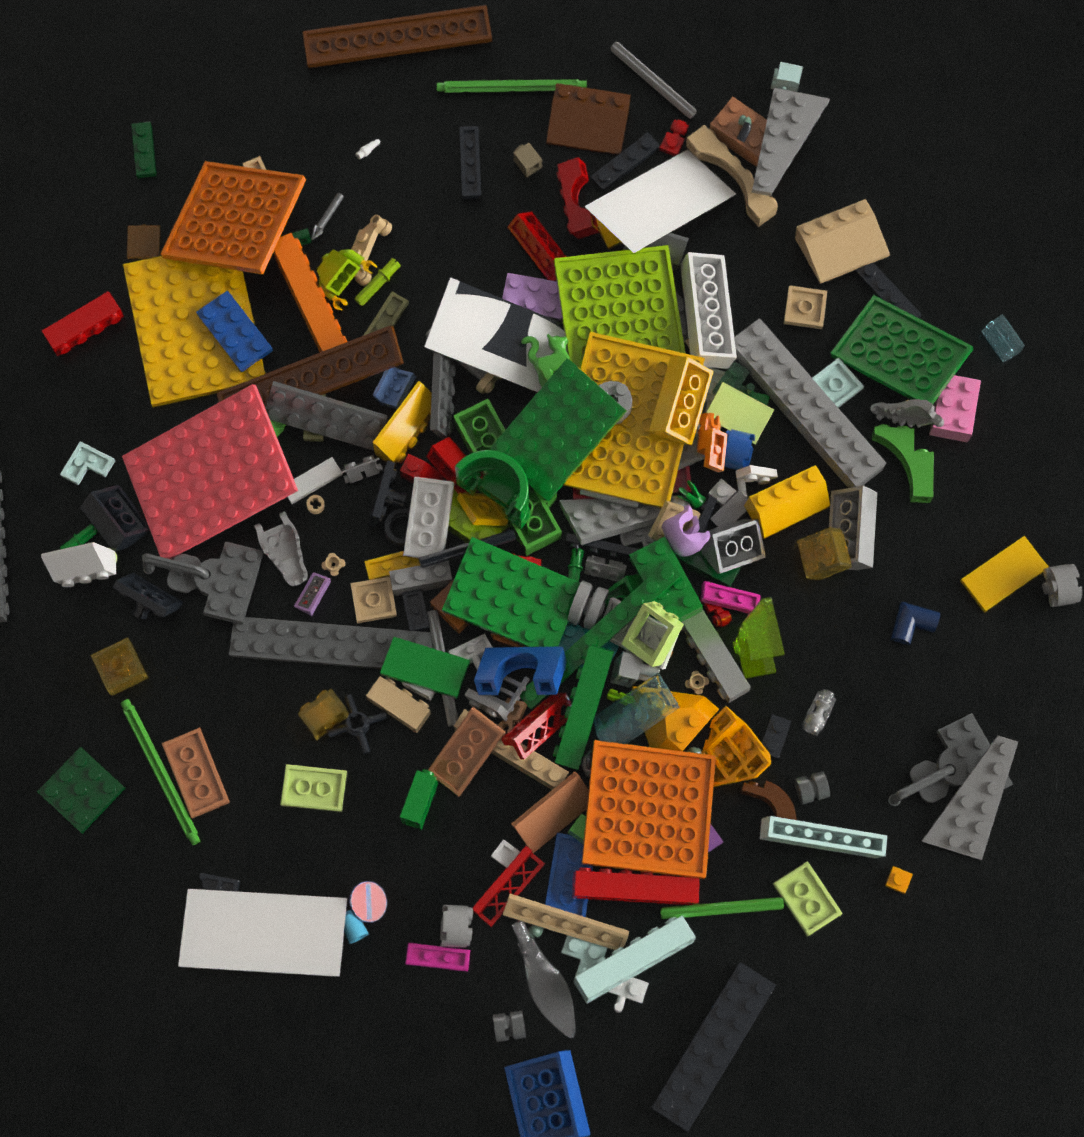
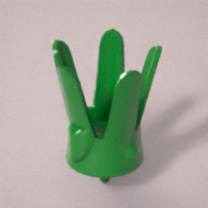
(696, 499)

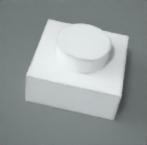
(722, 492)
(505, 853)

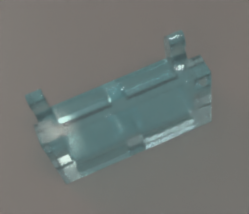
(1003, 338)

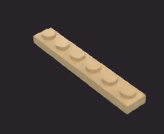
(565, 922)

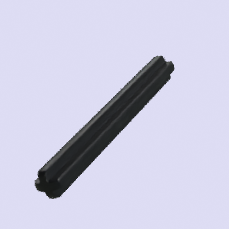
(459, 551)

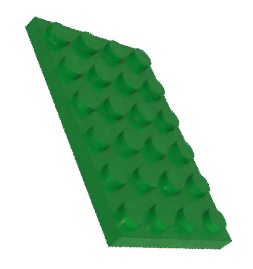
(901, 351)
(559, 428)
(510, 596)

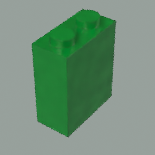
(419, 799)

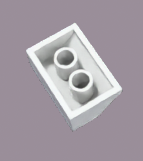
(80, 564)

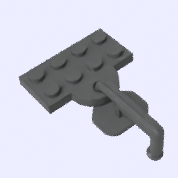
(224, 581)
(964, 749)

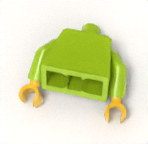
(338, 270)

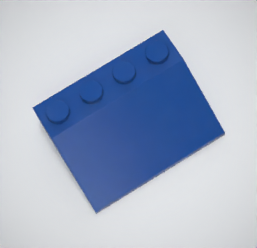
(547, 1097)

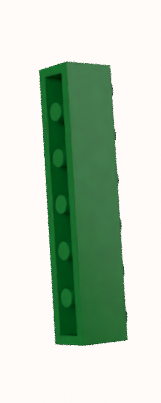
(584, 706)

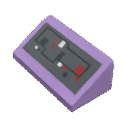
(312, 593)

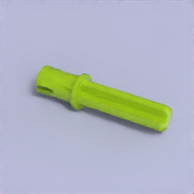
(374, 285)

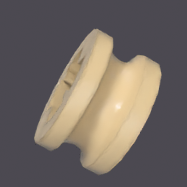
(320, 500)

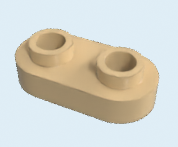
(486, 384)

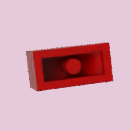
(416, 467)

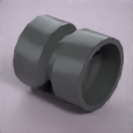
(812, 787)
(509, 1026)

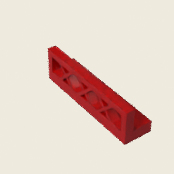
(534, 245)
(537, 719)
(503, 879)

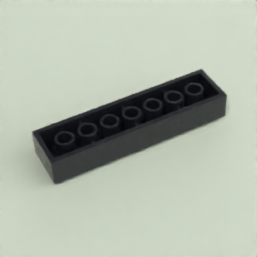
(713, 1047)

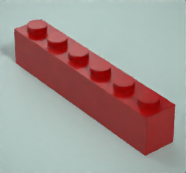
(635, 887)

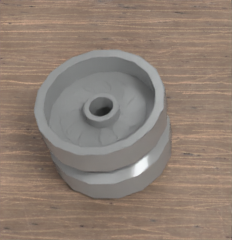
(586, 605)

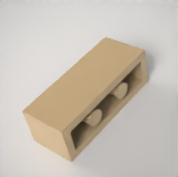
(399, 704)

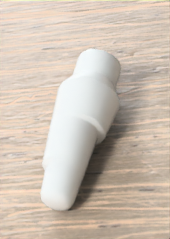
(366, 150)

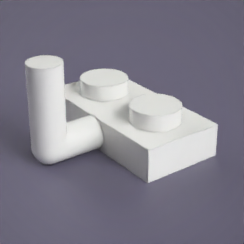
(754, 473)
(472, 649)
(631, 989)

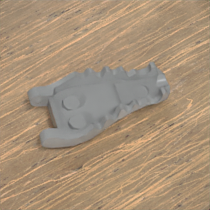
(913, 412)
(284, 550)

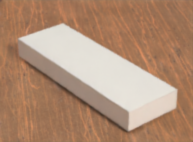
(315, 479)

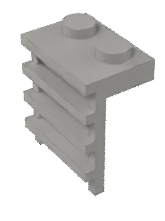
(495, 706)

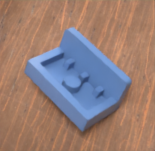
(393, 387)

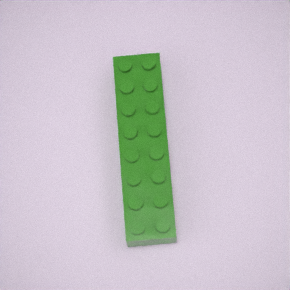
(479, 430)

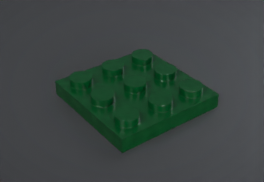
(81, 790)

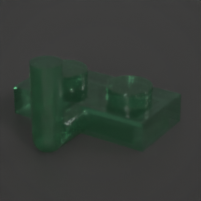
(735, 377)

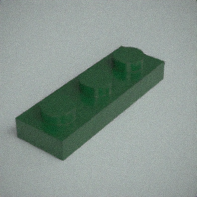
(143, 150)

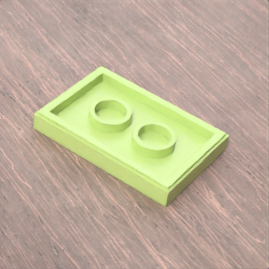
(739, 411)
(313, 788)
(807, 898)

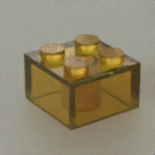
(824, 553)
(119, 666)
(323, 713)

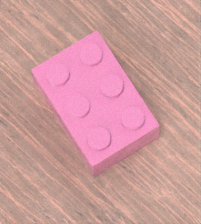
(957, 408)

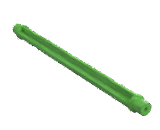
(505, 85)
(160, 772)

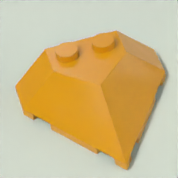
(683, 724)
(736, 749)

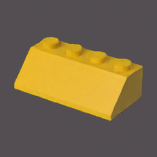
(681, 400)
(404, 426)
(789, 501)

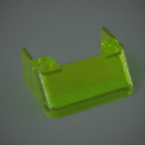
(759, 640)

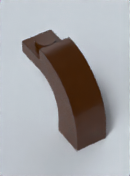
(773, 796)

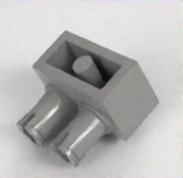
(630, 668)

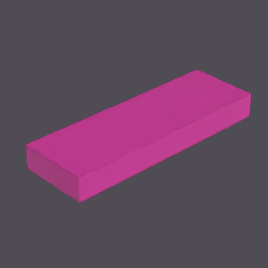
(728, 597)
(438, 957)

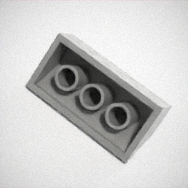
(855, 514)

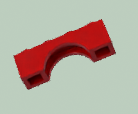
(573, 176)

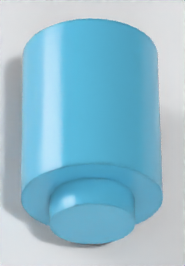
(354, 928)

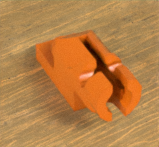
(712, 442)

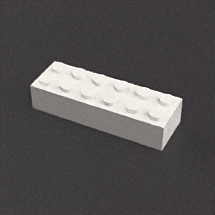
(708, 309)

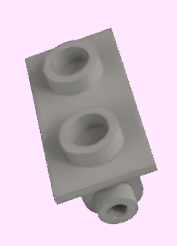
(354, 470)
(596, 566)

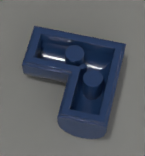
(913, 616)

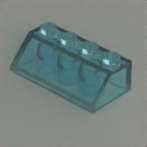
(635, 712)

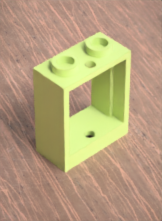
(642, 650)

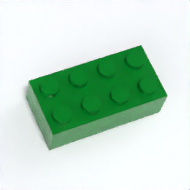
(680, 597)

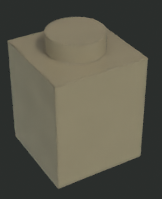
(527, 159)

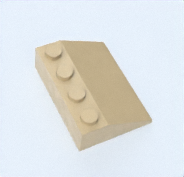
(842, 241)

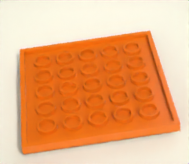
(233, 217)
(649, 809)

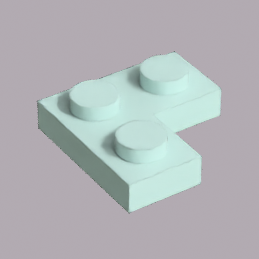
(83, 459)
(584, 951)

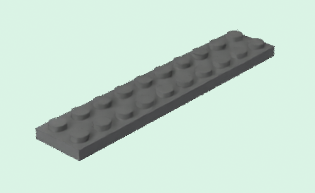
(317, 642)

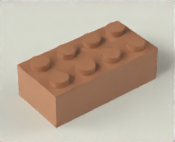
(727, 130)

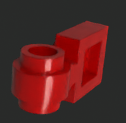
(673, 142)
(720, 617)

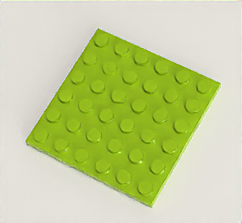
(619, 297)

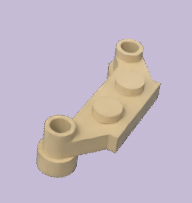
(365, 241)

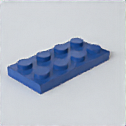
(234, 331)
(565, 862)

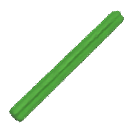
(722, 908)

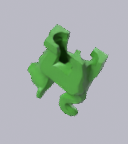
(548, 364)

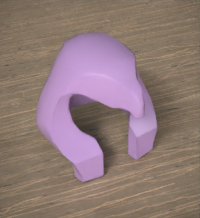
(685, 542)

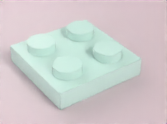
(838, 382)

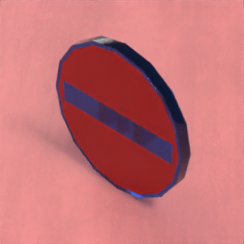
(368, 901)

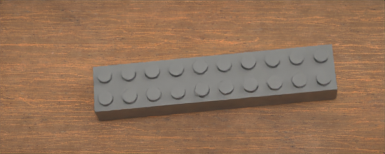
(807, 406)

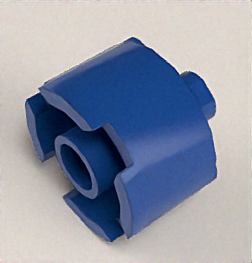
(738, 449)

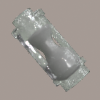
(814, 720)

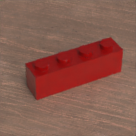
(83, 323)

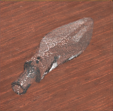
(546, 984)

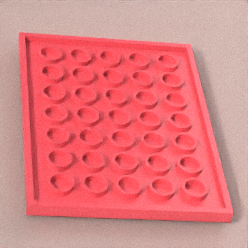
(209, 473)

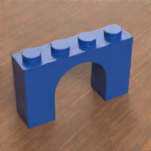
(500, 661)

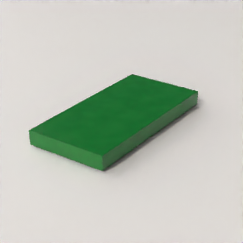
(425, 667)

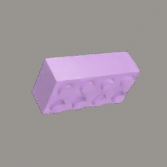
(534, 294)

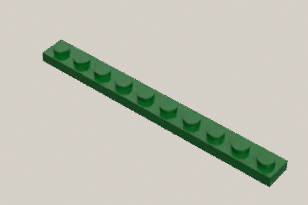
(611, 624)

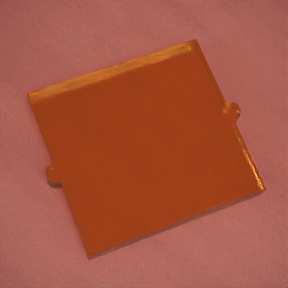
(143, 241)

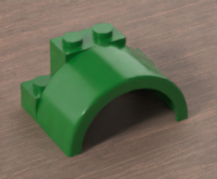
(503, 482)

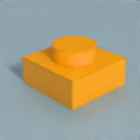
(898, 880)

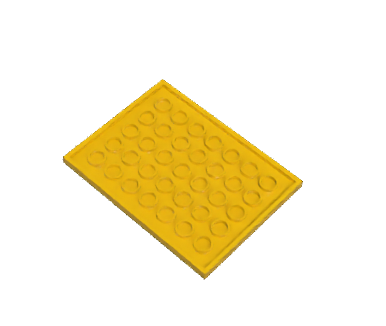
(175, 345)
(630, 458)

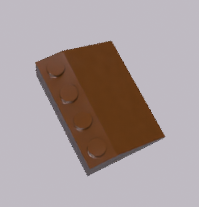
(588, 119)

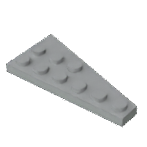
(786, 129)
(602, 519)
(972, 810)

